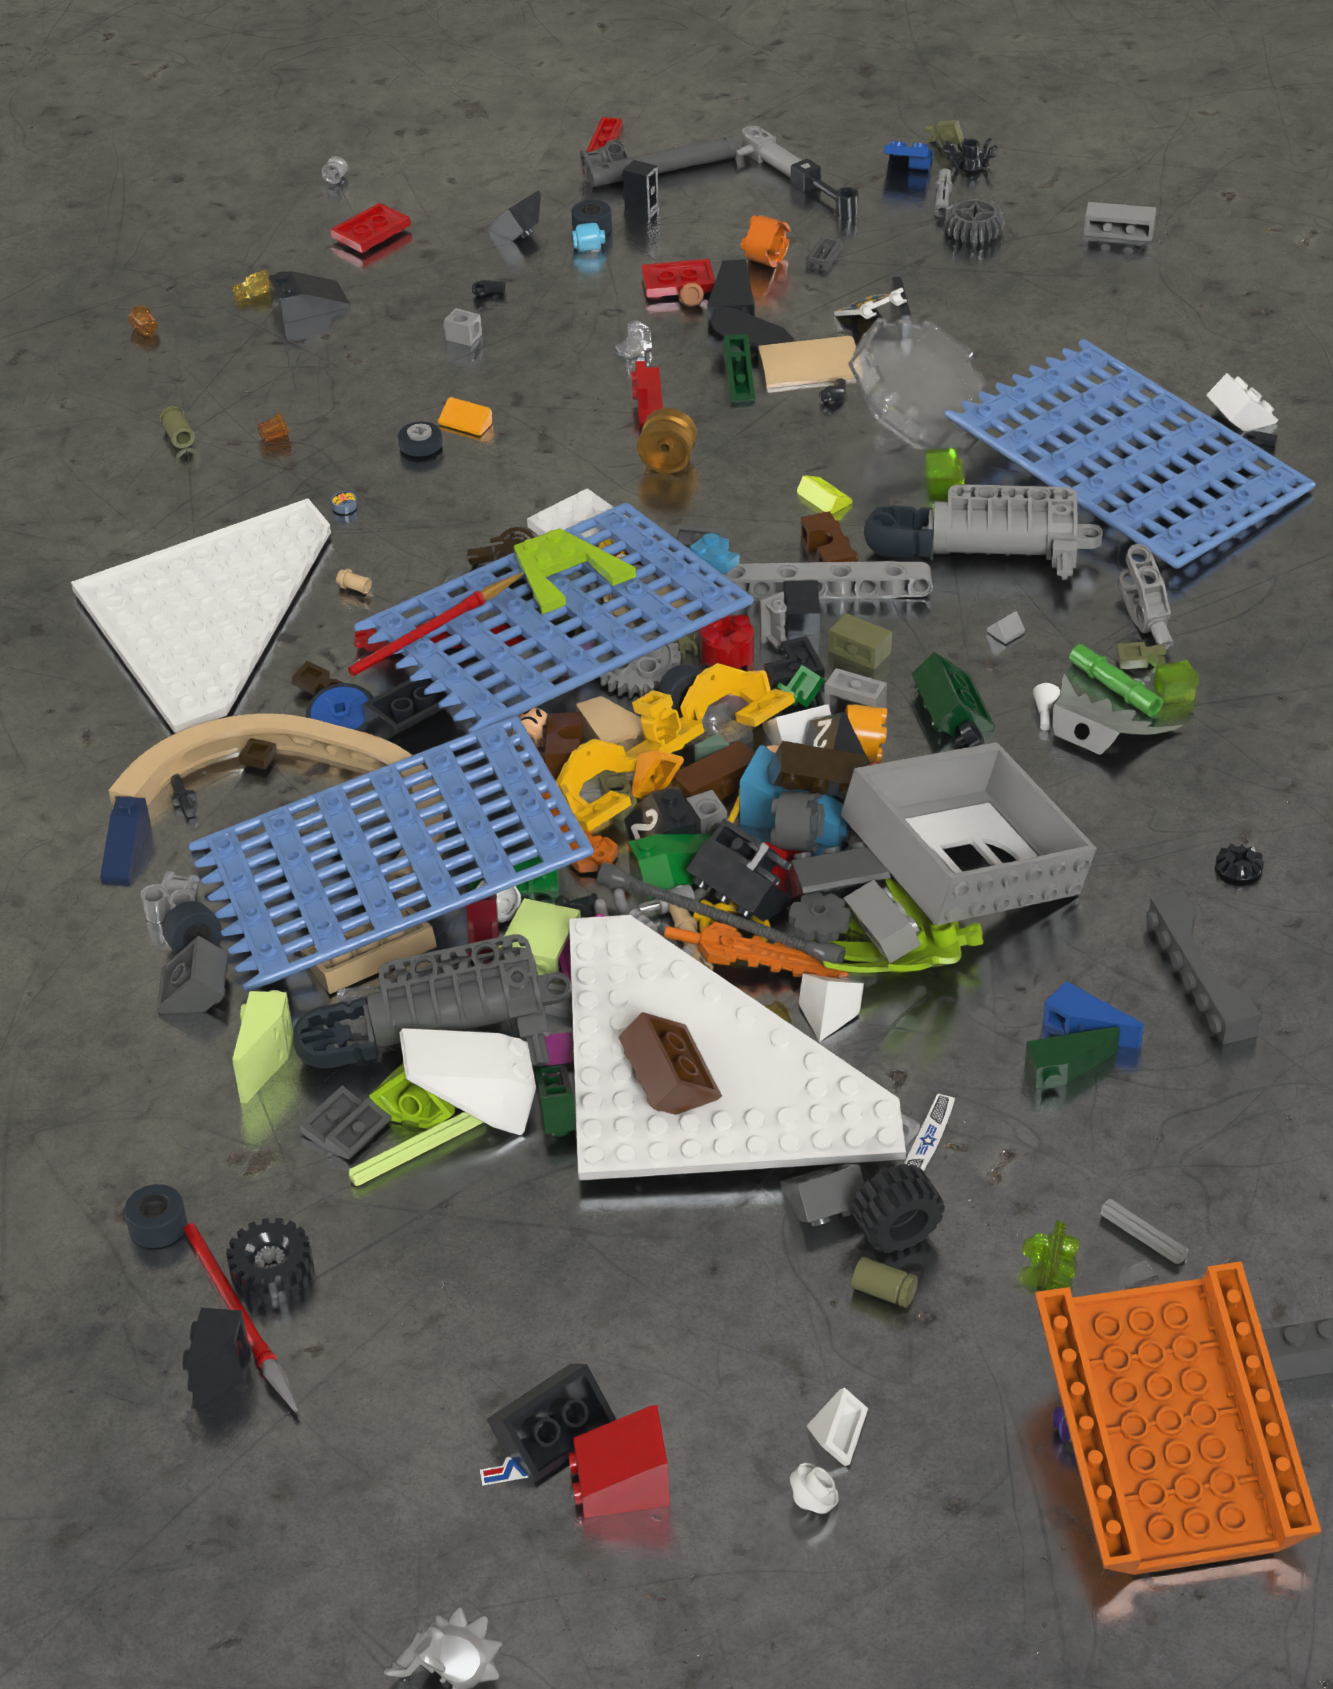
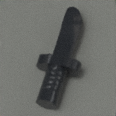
(183, 797)

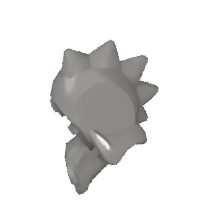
(453, 1650)

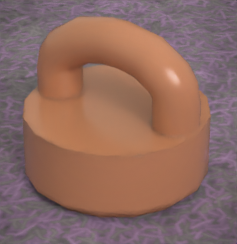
(691, 295)

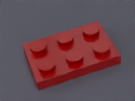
(370, 227)
(670, 277)

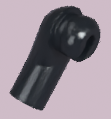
(485, 287)
(833, 393)
(1261, 438)

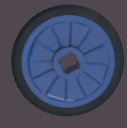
(340, 705)

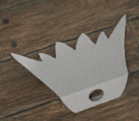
(1099, 717)

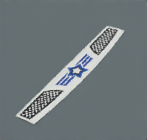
(930, 1132)

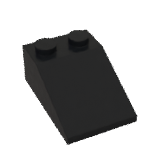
(305, 295)

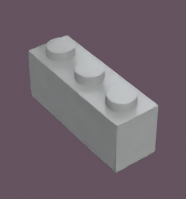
(1120, 221)
(883, 920)

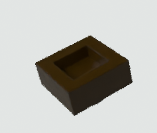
(258, 753)

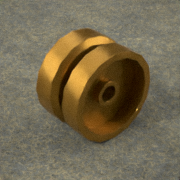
(667, 440)

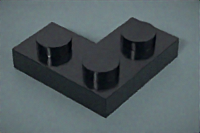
(797, 653)

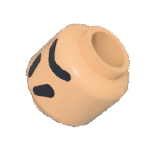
(533, 722)

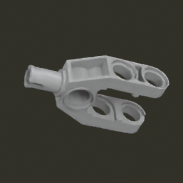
(1153, 607)

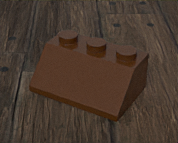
(668, 1064)

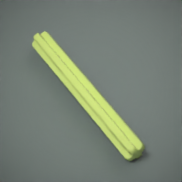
(412, 1148)

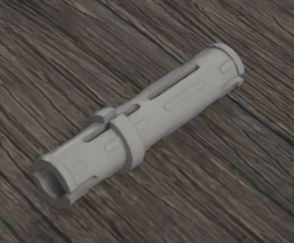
(943, 197)

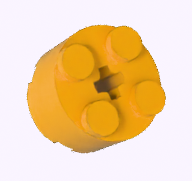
(867, 726)

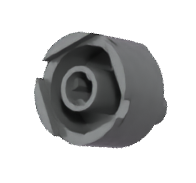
(797, 821)

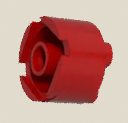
(728, 642)

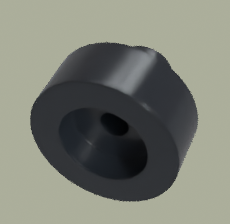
(969, 735)

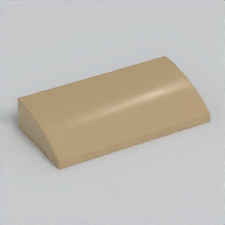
(806, 361)
(369, 959)

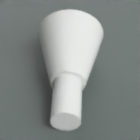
(1045, 697)

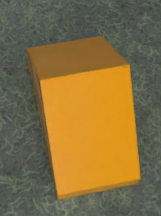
(654, 772)

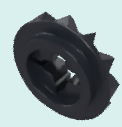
(1243, 869)

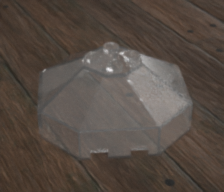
(912, 378)

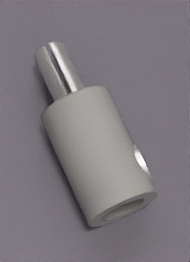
(662, 906)

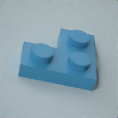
(715, 552)

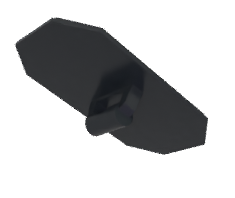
(760, 332)

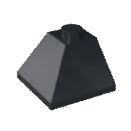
(519, 218)

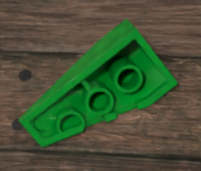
(664, 859)

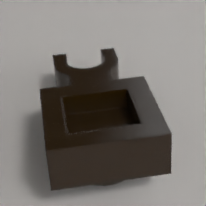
(312, 678)

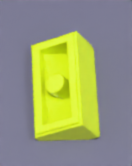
(823, 494)

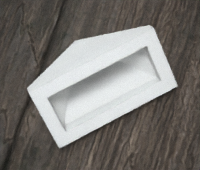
(839, 1425)

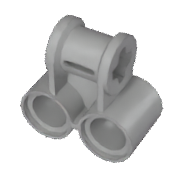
(174, 890)

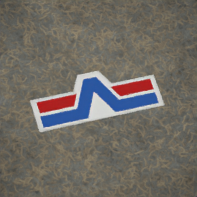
(507, 1472)

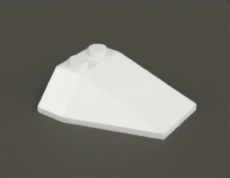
(474, 1071)

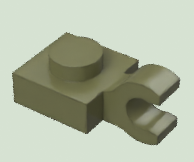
(1137, 655)

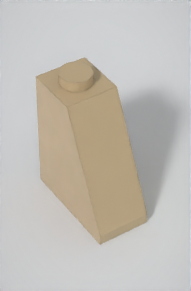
(610, 723)

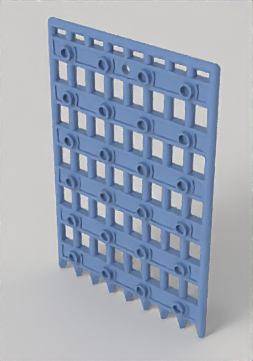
(1139, 463)
(551, 639)
(412, 837)

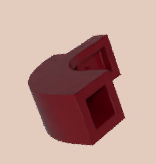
(483, 922)

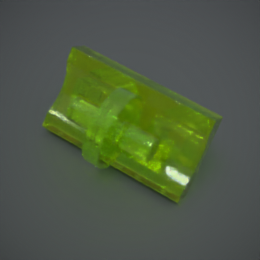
(1048, 1254)

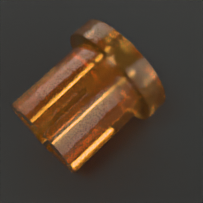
(141, 318)
(273, 428)

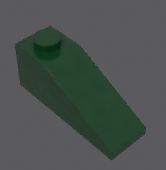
(738, 368)
(1066, 1057)
(556, 1099)

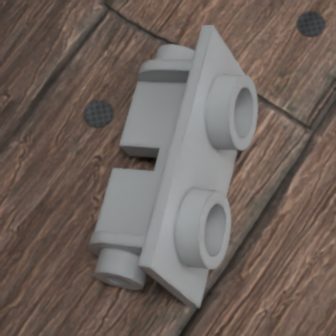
(773, 620)

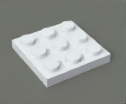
(569, 513)

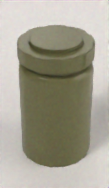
(177, 427)
(884, 1282)

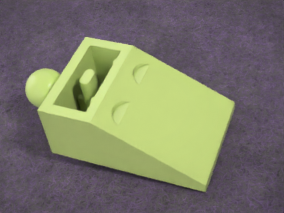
(262, 1040)

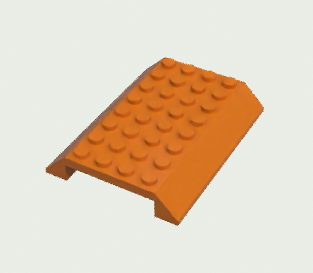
(1177, 1423)

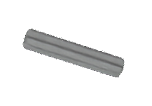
(1144, 1231)

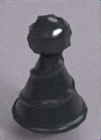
(584, 904)

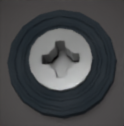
(420, 438)

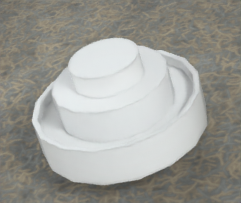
(813, 1488)

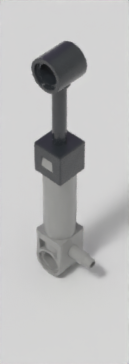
(803, 173)

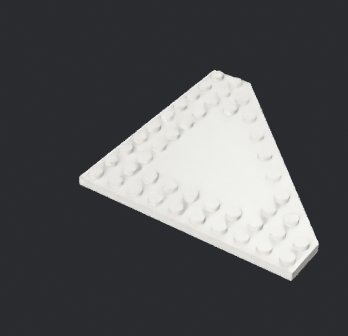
(205, 608)
(780, 1090)

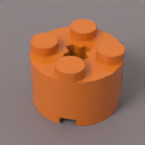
(766, 240)

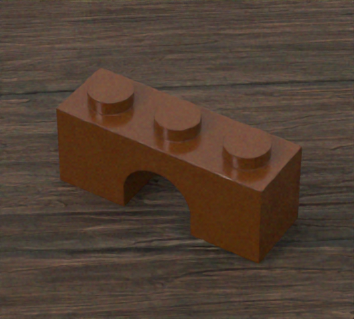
(825, 536)
(561, 737)

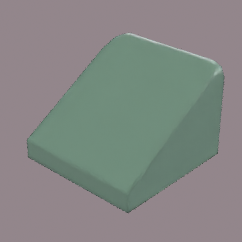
(709, 746)

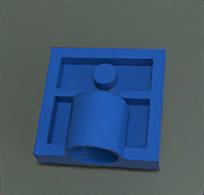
(918, 154)

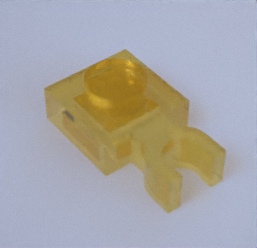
(256, 284)

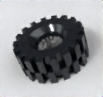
(264, 1245)

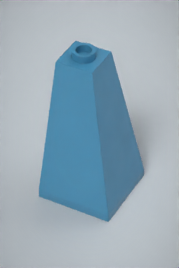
(757, 797)

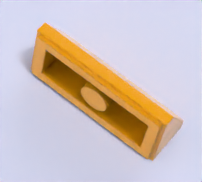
(465, 416)

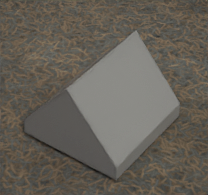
(1007, 628)

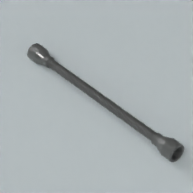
(615, 877)

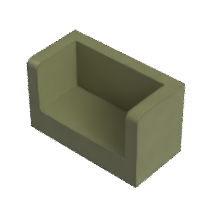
(860, 641)

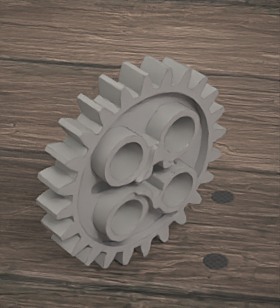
(643, 673)

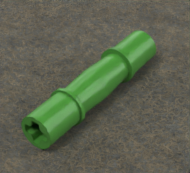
(1116, 680)

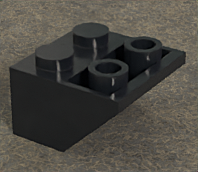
(216, 1354)

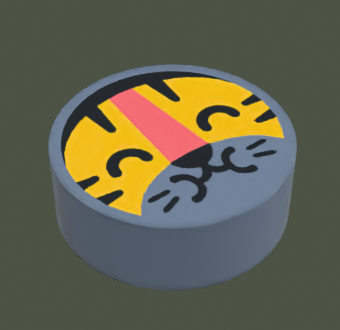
(344, 502)

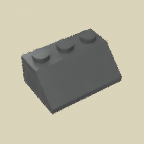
(835, 870)

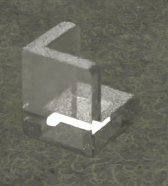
(637, 341)

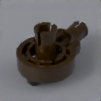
(495, 552)

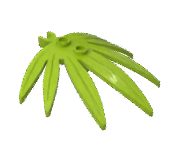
(938, 945)

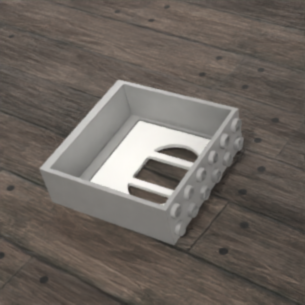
(961, 798)

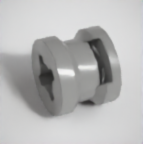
(334, 170)

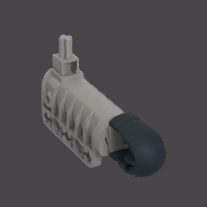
(987, 522)

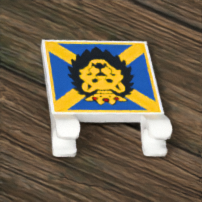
(865, 305)

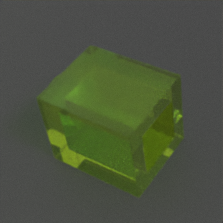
(1175, 681)

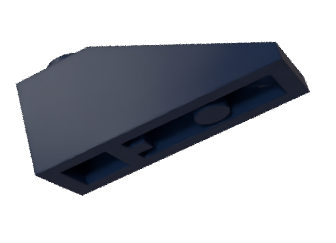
(125, 838)

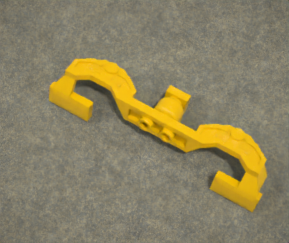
(665, 733)

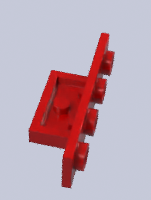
(646, 389)

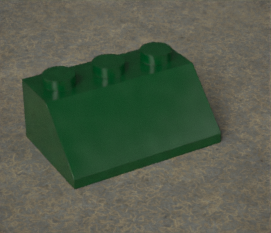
(950, 696)

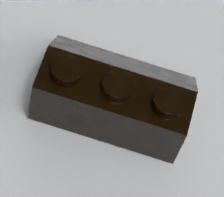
(813, 768)

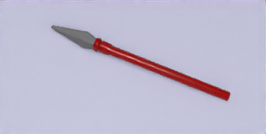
(263, 1354)

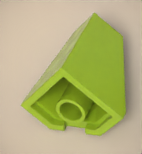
(410, 1102)

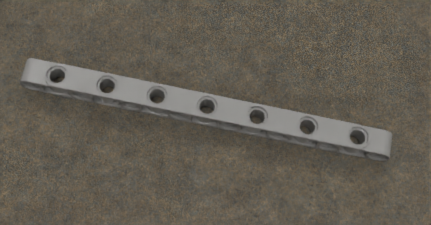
(834, 579)

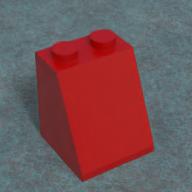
(621, 1466)

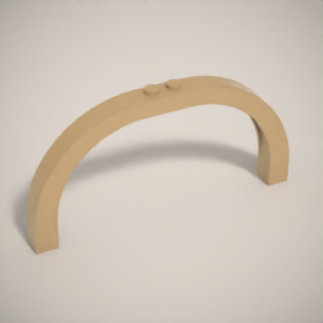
(289, 732)

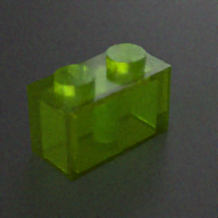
(942, 472)

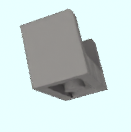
(855, 689)

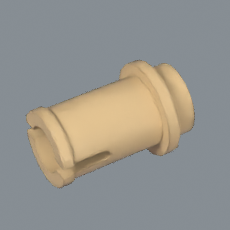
(347, 579)

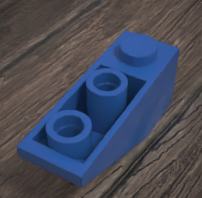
(1076, 1011)

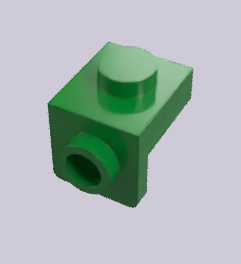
(803, 686)

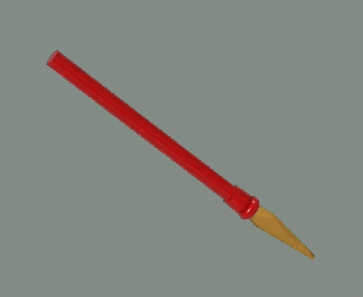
(473, 601)

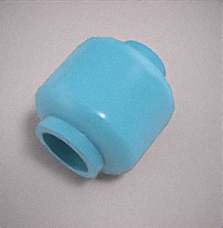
(588, 238)

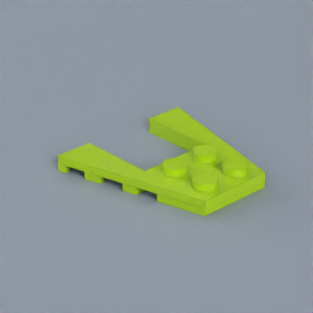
(560, 551)

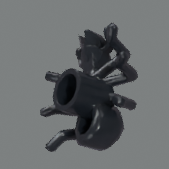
(970, 154)

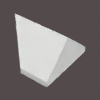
(829, 1002)

